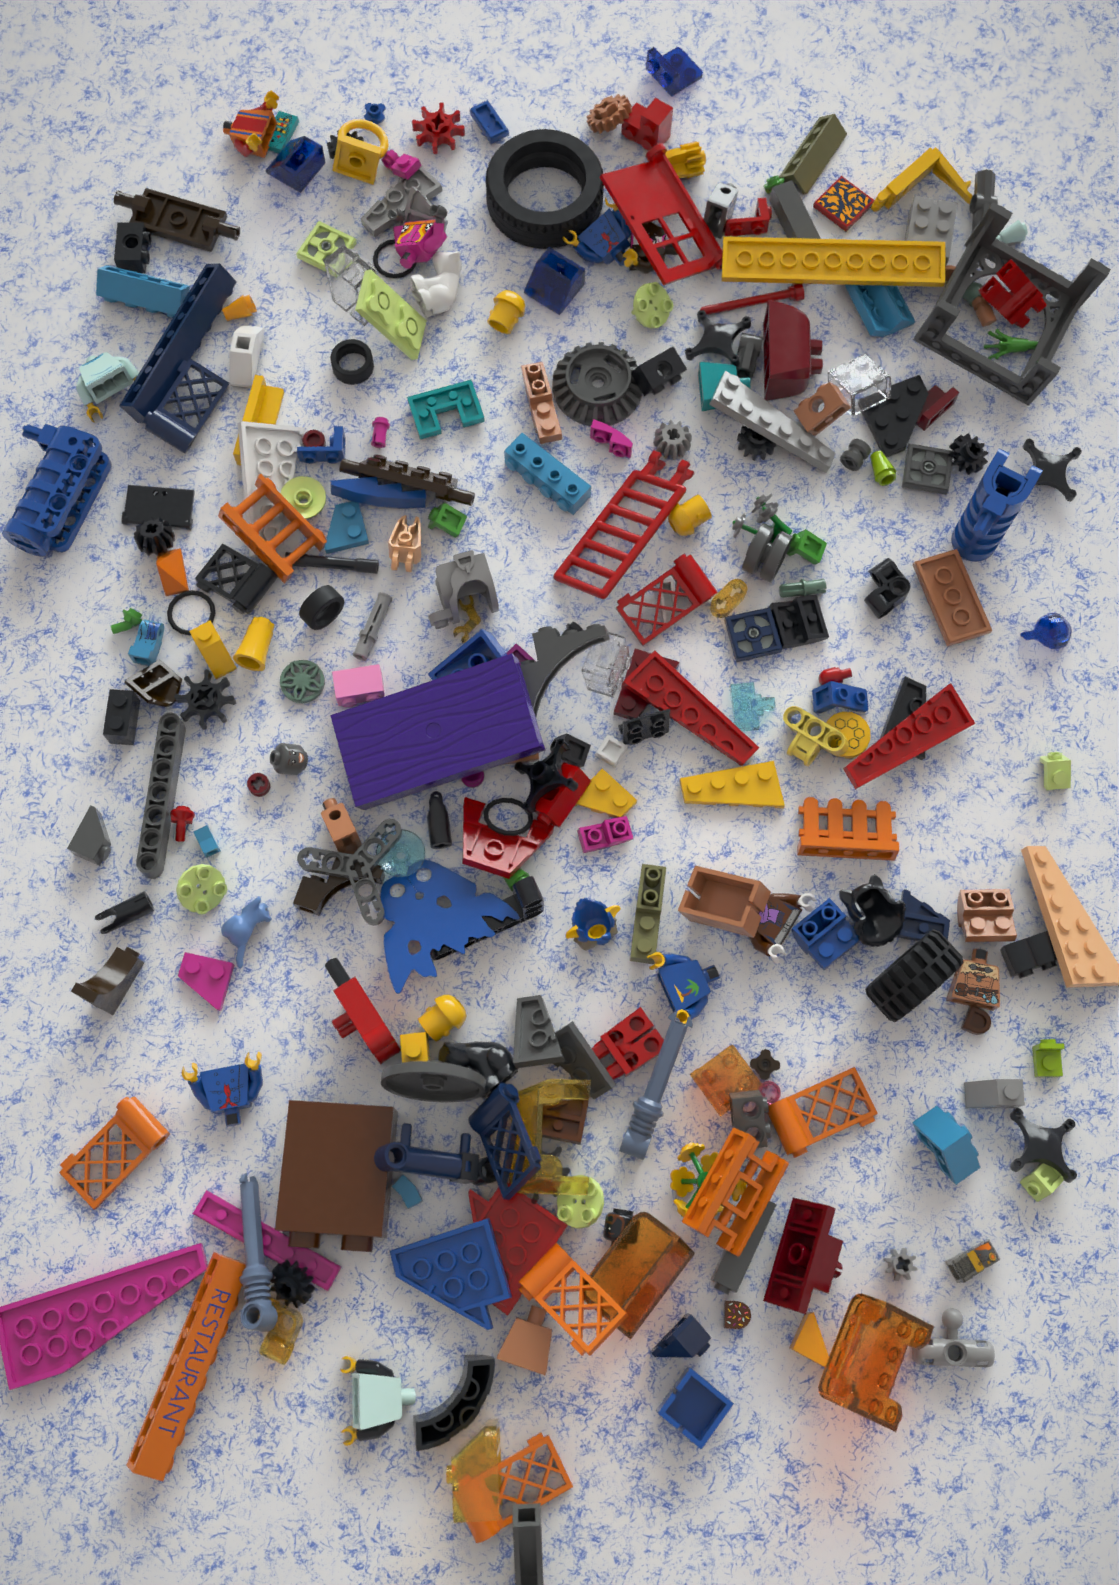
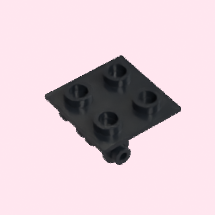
(645, 727)

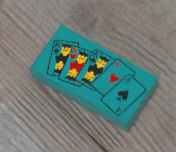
(283, 132)

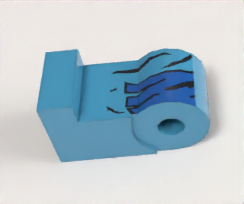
(147, 643)

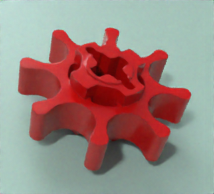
(438, 128)

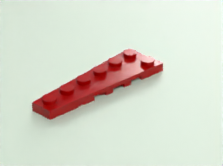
(667, 689)
(923, 729)

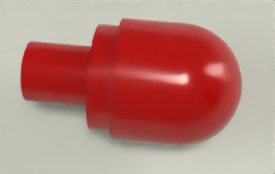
(834, 674)

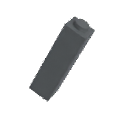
(792, 212)
(731, 1268)

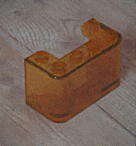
(869, 1358)

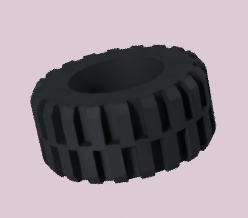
(914, 976)

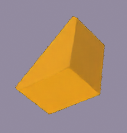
(809, 1340)

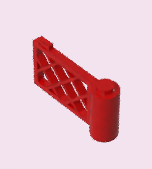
(690, 580)

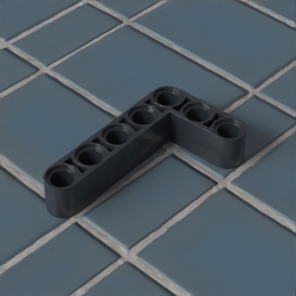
(525, 901)

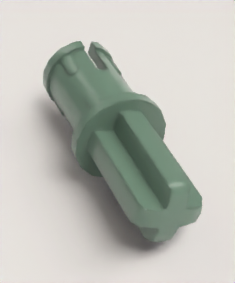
(803, 588)

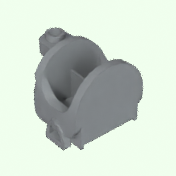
(462, 578)

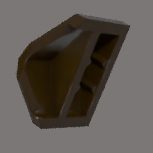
(156, 684)

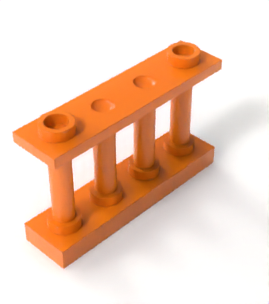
(267, 549)

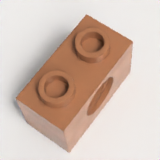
(834, 407)

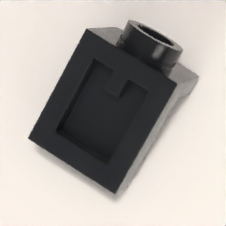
(577, 750)

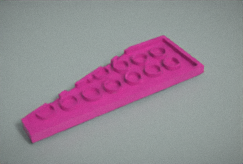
(67, 1324)

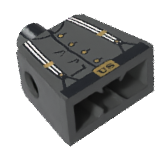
(721, 200)

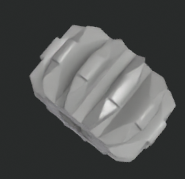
(680, 439)

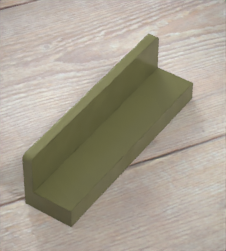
(814, 152)

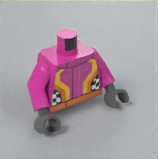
(418, 239)

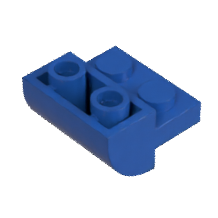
(825, 934)

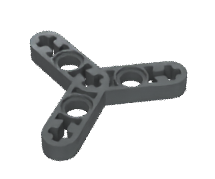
(347, 863)

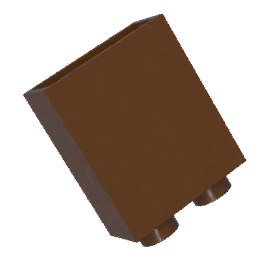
(332, 1176)

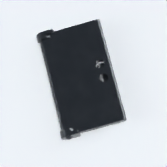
(169, 504)

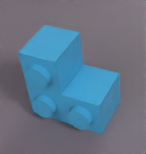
(949, 1143)

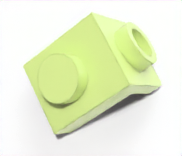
(1056, 771)

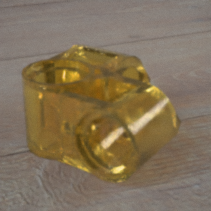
(281, 1341)

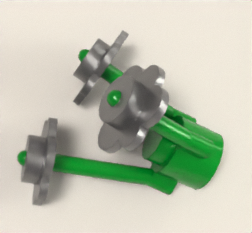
(767, 512)

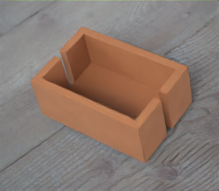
(724, 901)

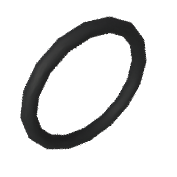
(386, 274)
(180, 596)
(501, 831)

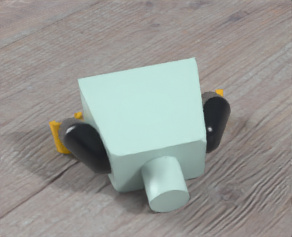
(375, 1399)

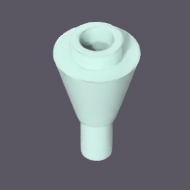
(1014, 233)

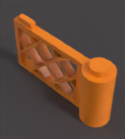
(136, 1124)
(793, 1128)
(546, 1278)
(486, 1529)

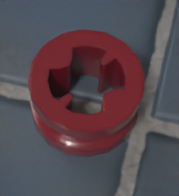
(253, 779)

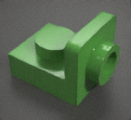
(447, 519)
(807, 546)

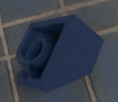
(683, 1340)

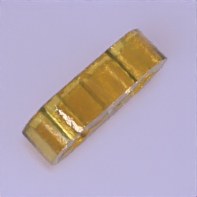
(732, 602)

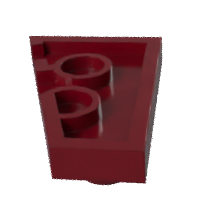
(629, 704)

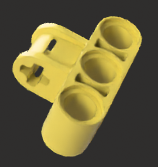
(808, 743)

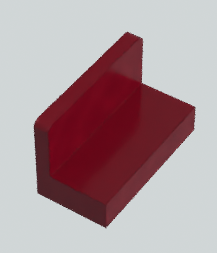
(936, 405)

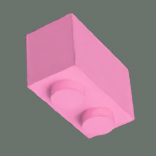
(358, 685)

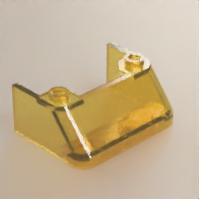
(530, 1106)
(476, 1476)

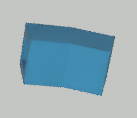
(206, 841)
(407, 1191)

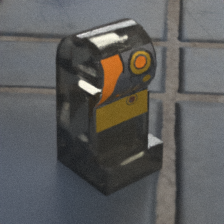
(972, 1261)

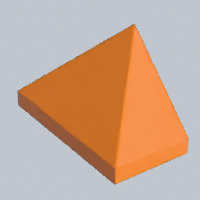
(172, 572)

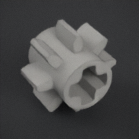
(907, 1267)

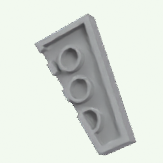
(377, 219)

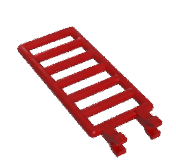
(646, 475)

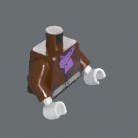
(777, 921)

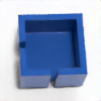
(694, 1406)

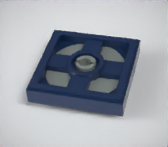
(753, 634)

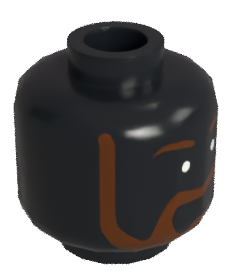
(615, 1223)

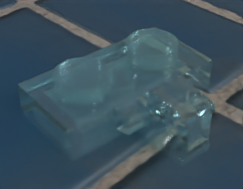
(748, 706)

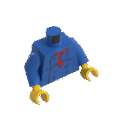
(603, 239)
(227, 1088)

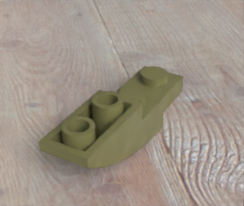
(647, 913)

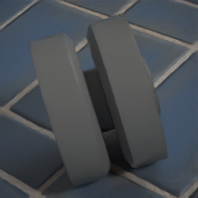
(763, 551)

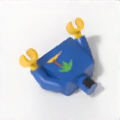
(684, 983)

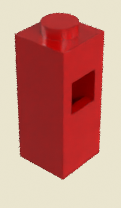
(558, 803)

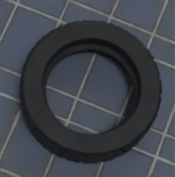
(537, 150)

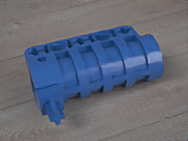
(56, 488)
(992, 509)

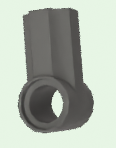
(748, 351)

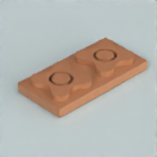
(952, 597)

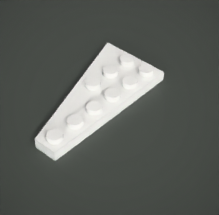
(269, 452)

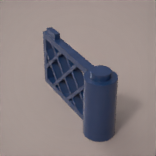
(170, 426)
(493, 1116)

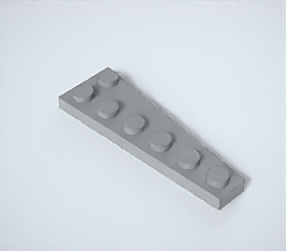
(756, 413)

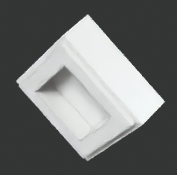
(611, 750)

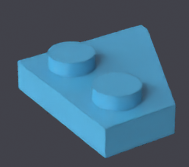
(346, 528)

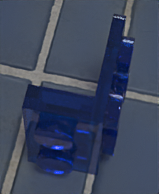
(672, 70)

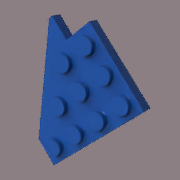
(457, 1270)

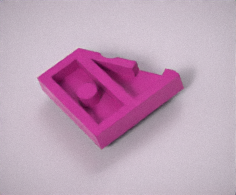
(207, 977)

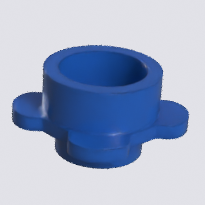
(375, 112)

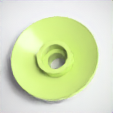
(308, 489)

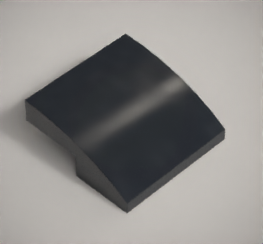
(799, 621)

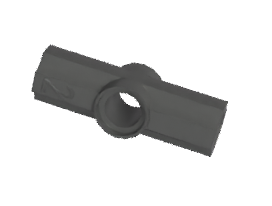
(983, 195)

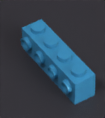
(140, 290)
(547, 474)

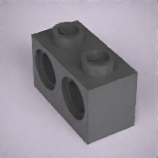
(756, 1118)

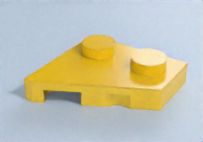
(606, 796)

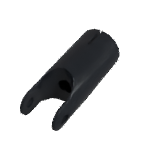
(438, 823)
(127, 911)

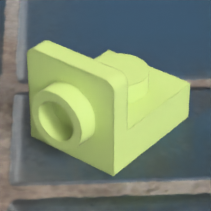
(1042, 1181)

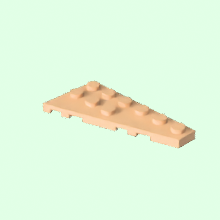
(1075, 939)

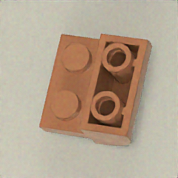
(986, 915)

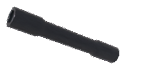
(357, 565)

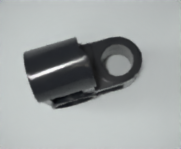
(884, 598)

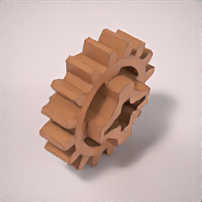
(609, 113)

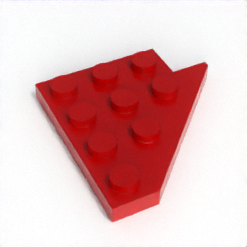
(521, 1232)

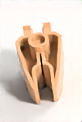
(405, 544)

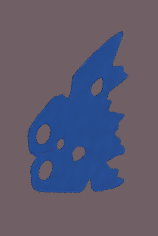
(432, 924)

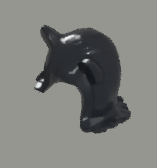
(874, 912)

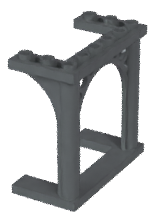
(1070, 296)

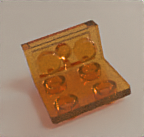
(725, 1075)

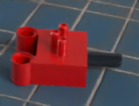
(360, 1014)

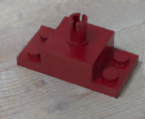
(804, 1257)

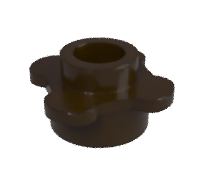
(757, 1064)

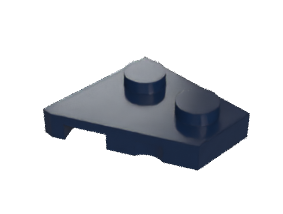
(921, 919)

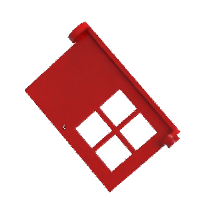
(655, 192)

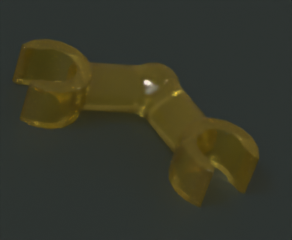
(474, 620)

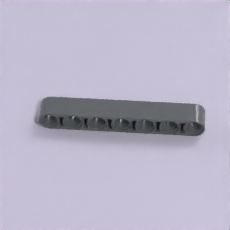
(165, 805)

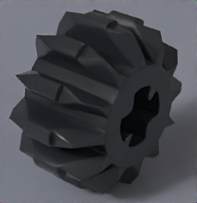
(154, 536)

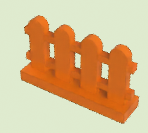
(847, 844)

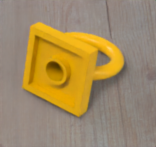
(357, 157)

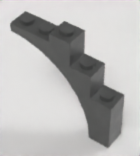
(554, 653)
(527, 1544)

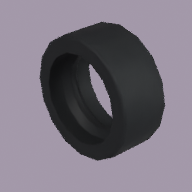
(347, 347)
(321, 607)

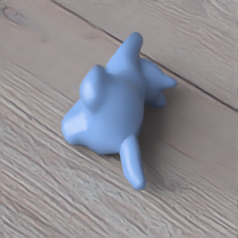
(240, 927)

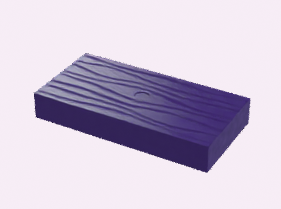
(437, 732)

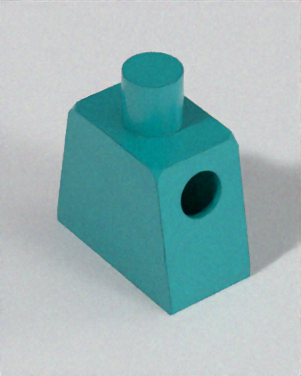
(709, 377)

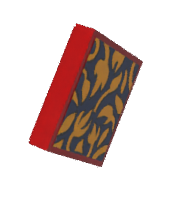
(843, 203)

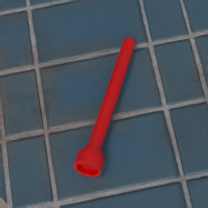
(794, 292)

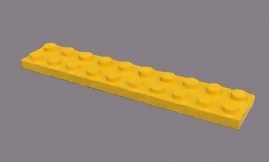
(833, 261)

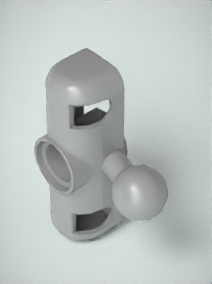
(968, 1349)

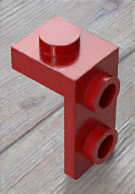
(751, 225)

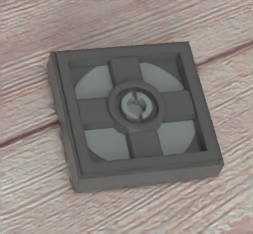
(927, 469)

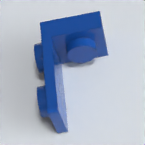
(331, 454)
(839, 695)

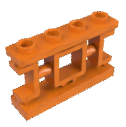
(720, 1185)

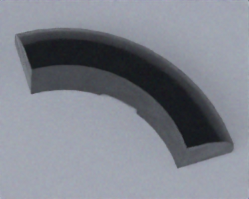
(460, 1409)

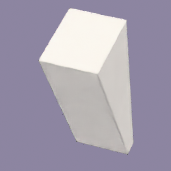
(667, 599)

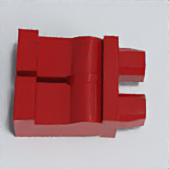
(1019, 300)
(622, 1048)

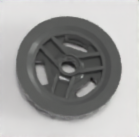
(579, 399)

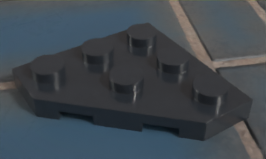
(896, 417)

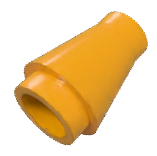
(240, 308)

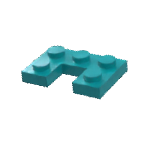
(455, 396)

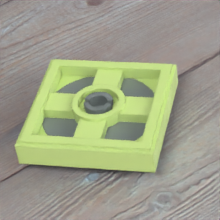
(322, 243)

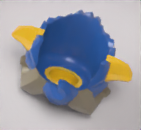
(593, 923)

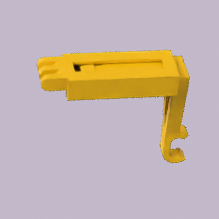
(929, 161)

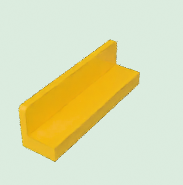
(262, 407)

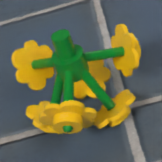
(683, 1179)

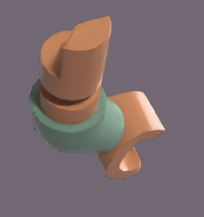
(974, 298)

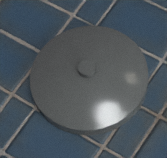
(433, 1081)

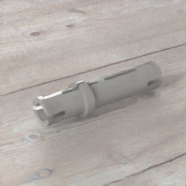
(362, 649)

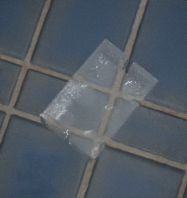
(345, 277)

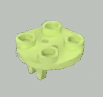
(646, 299)
(193, 897)
(580, 1214)

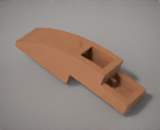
(541, 403)

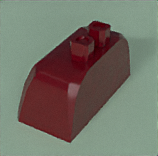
(788, 351)

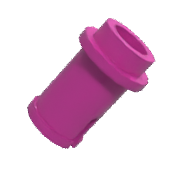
(379, 432)

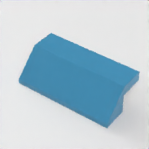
(881, 308)

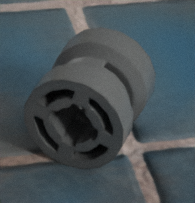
(855, 454)

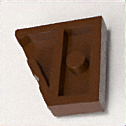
(565, 1120)

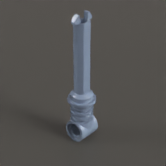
(649, 1107)
(256, 1275)

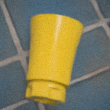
(255, 644)

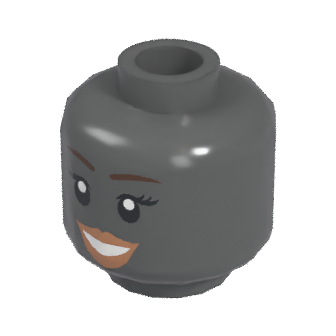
(289, 759)

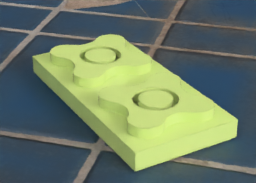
(390, 314)

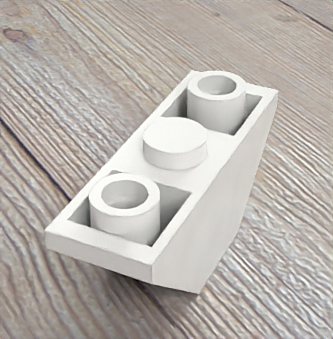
(245, 355)

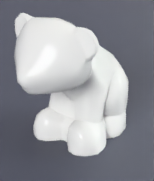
(438, 293)

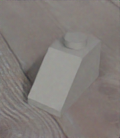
(994, 1093)

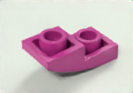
(618, 442)
(605, 835)

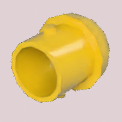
(507, 310)
(689, 515)
(443, 1017)

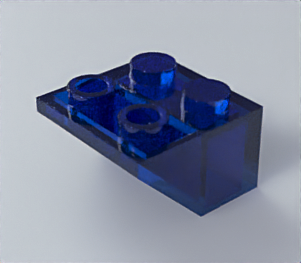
(297, 163)
(555, 281)

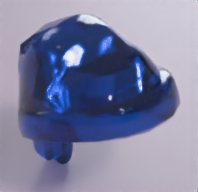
(1051, 631)

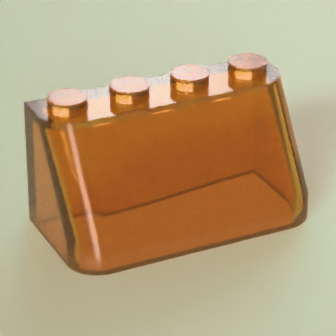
(639, 1270)

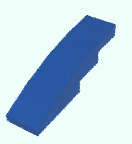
(370, 493)

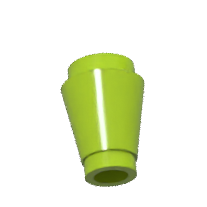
(882, 468)

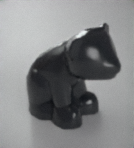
(486, 1058)

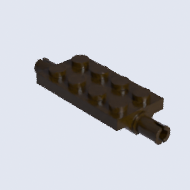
(178, 218)
(418, 477)

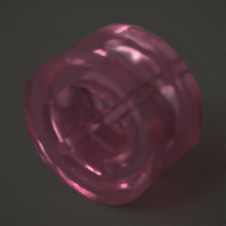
(775, 1089)

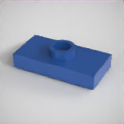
(489, 122)

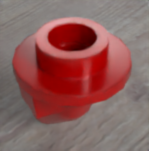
(181, 816)

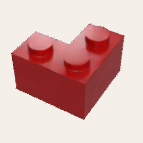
(649, 125)

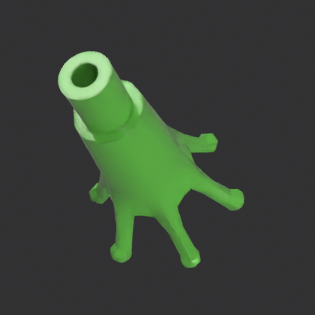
(1009, 344)

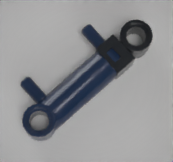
(458, 1167)

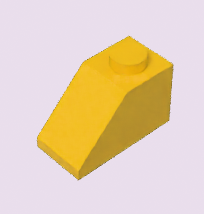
(213, 649)

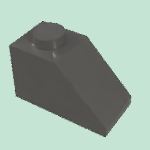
(91, 838)

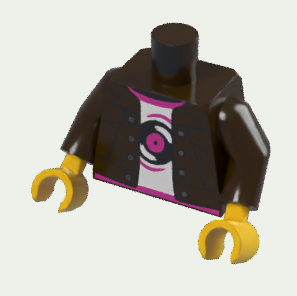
(635, 256)

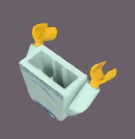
(102, 378)

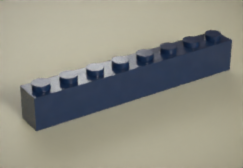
(179, 341)

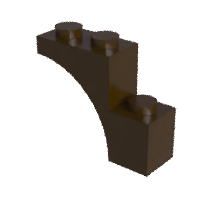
(315, 893)

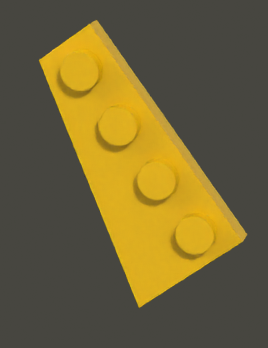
(743, 785)

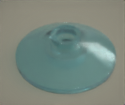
(408, 844)

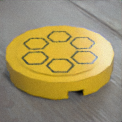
(854, 729)

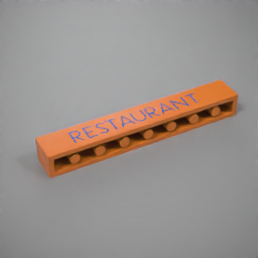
(187, 1369)

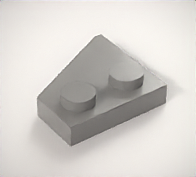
(418, 208)

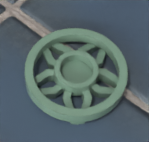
(302, 681)

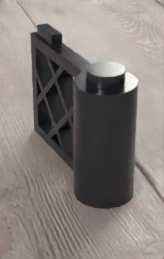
(246, 591)

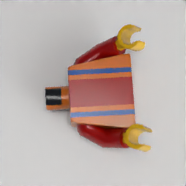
(253, 127)

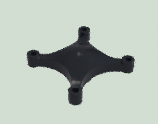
(718, 338)
(1053, 468)
(545, 776)
(1043, 1145)

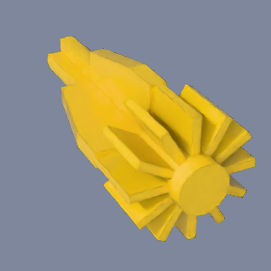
(687, 160)

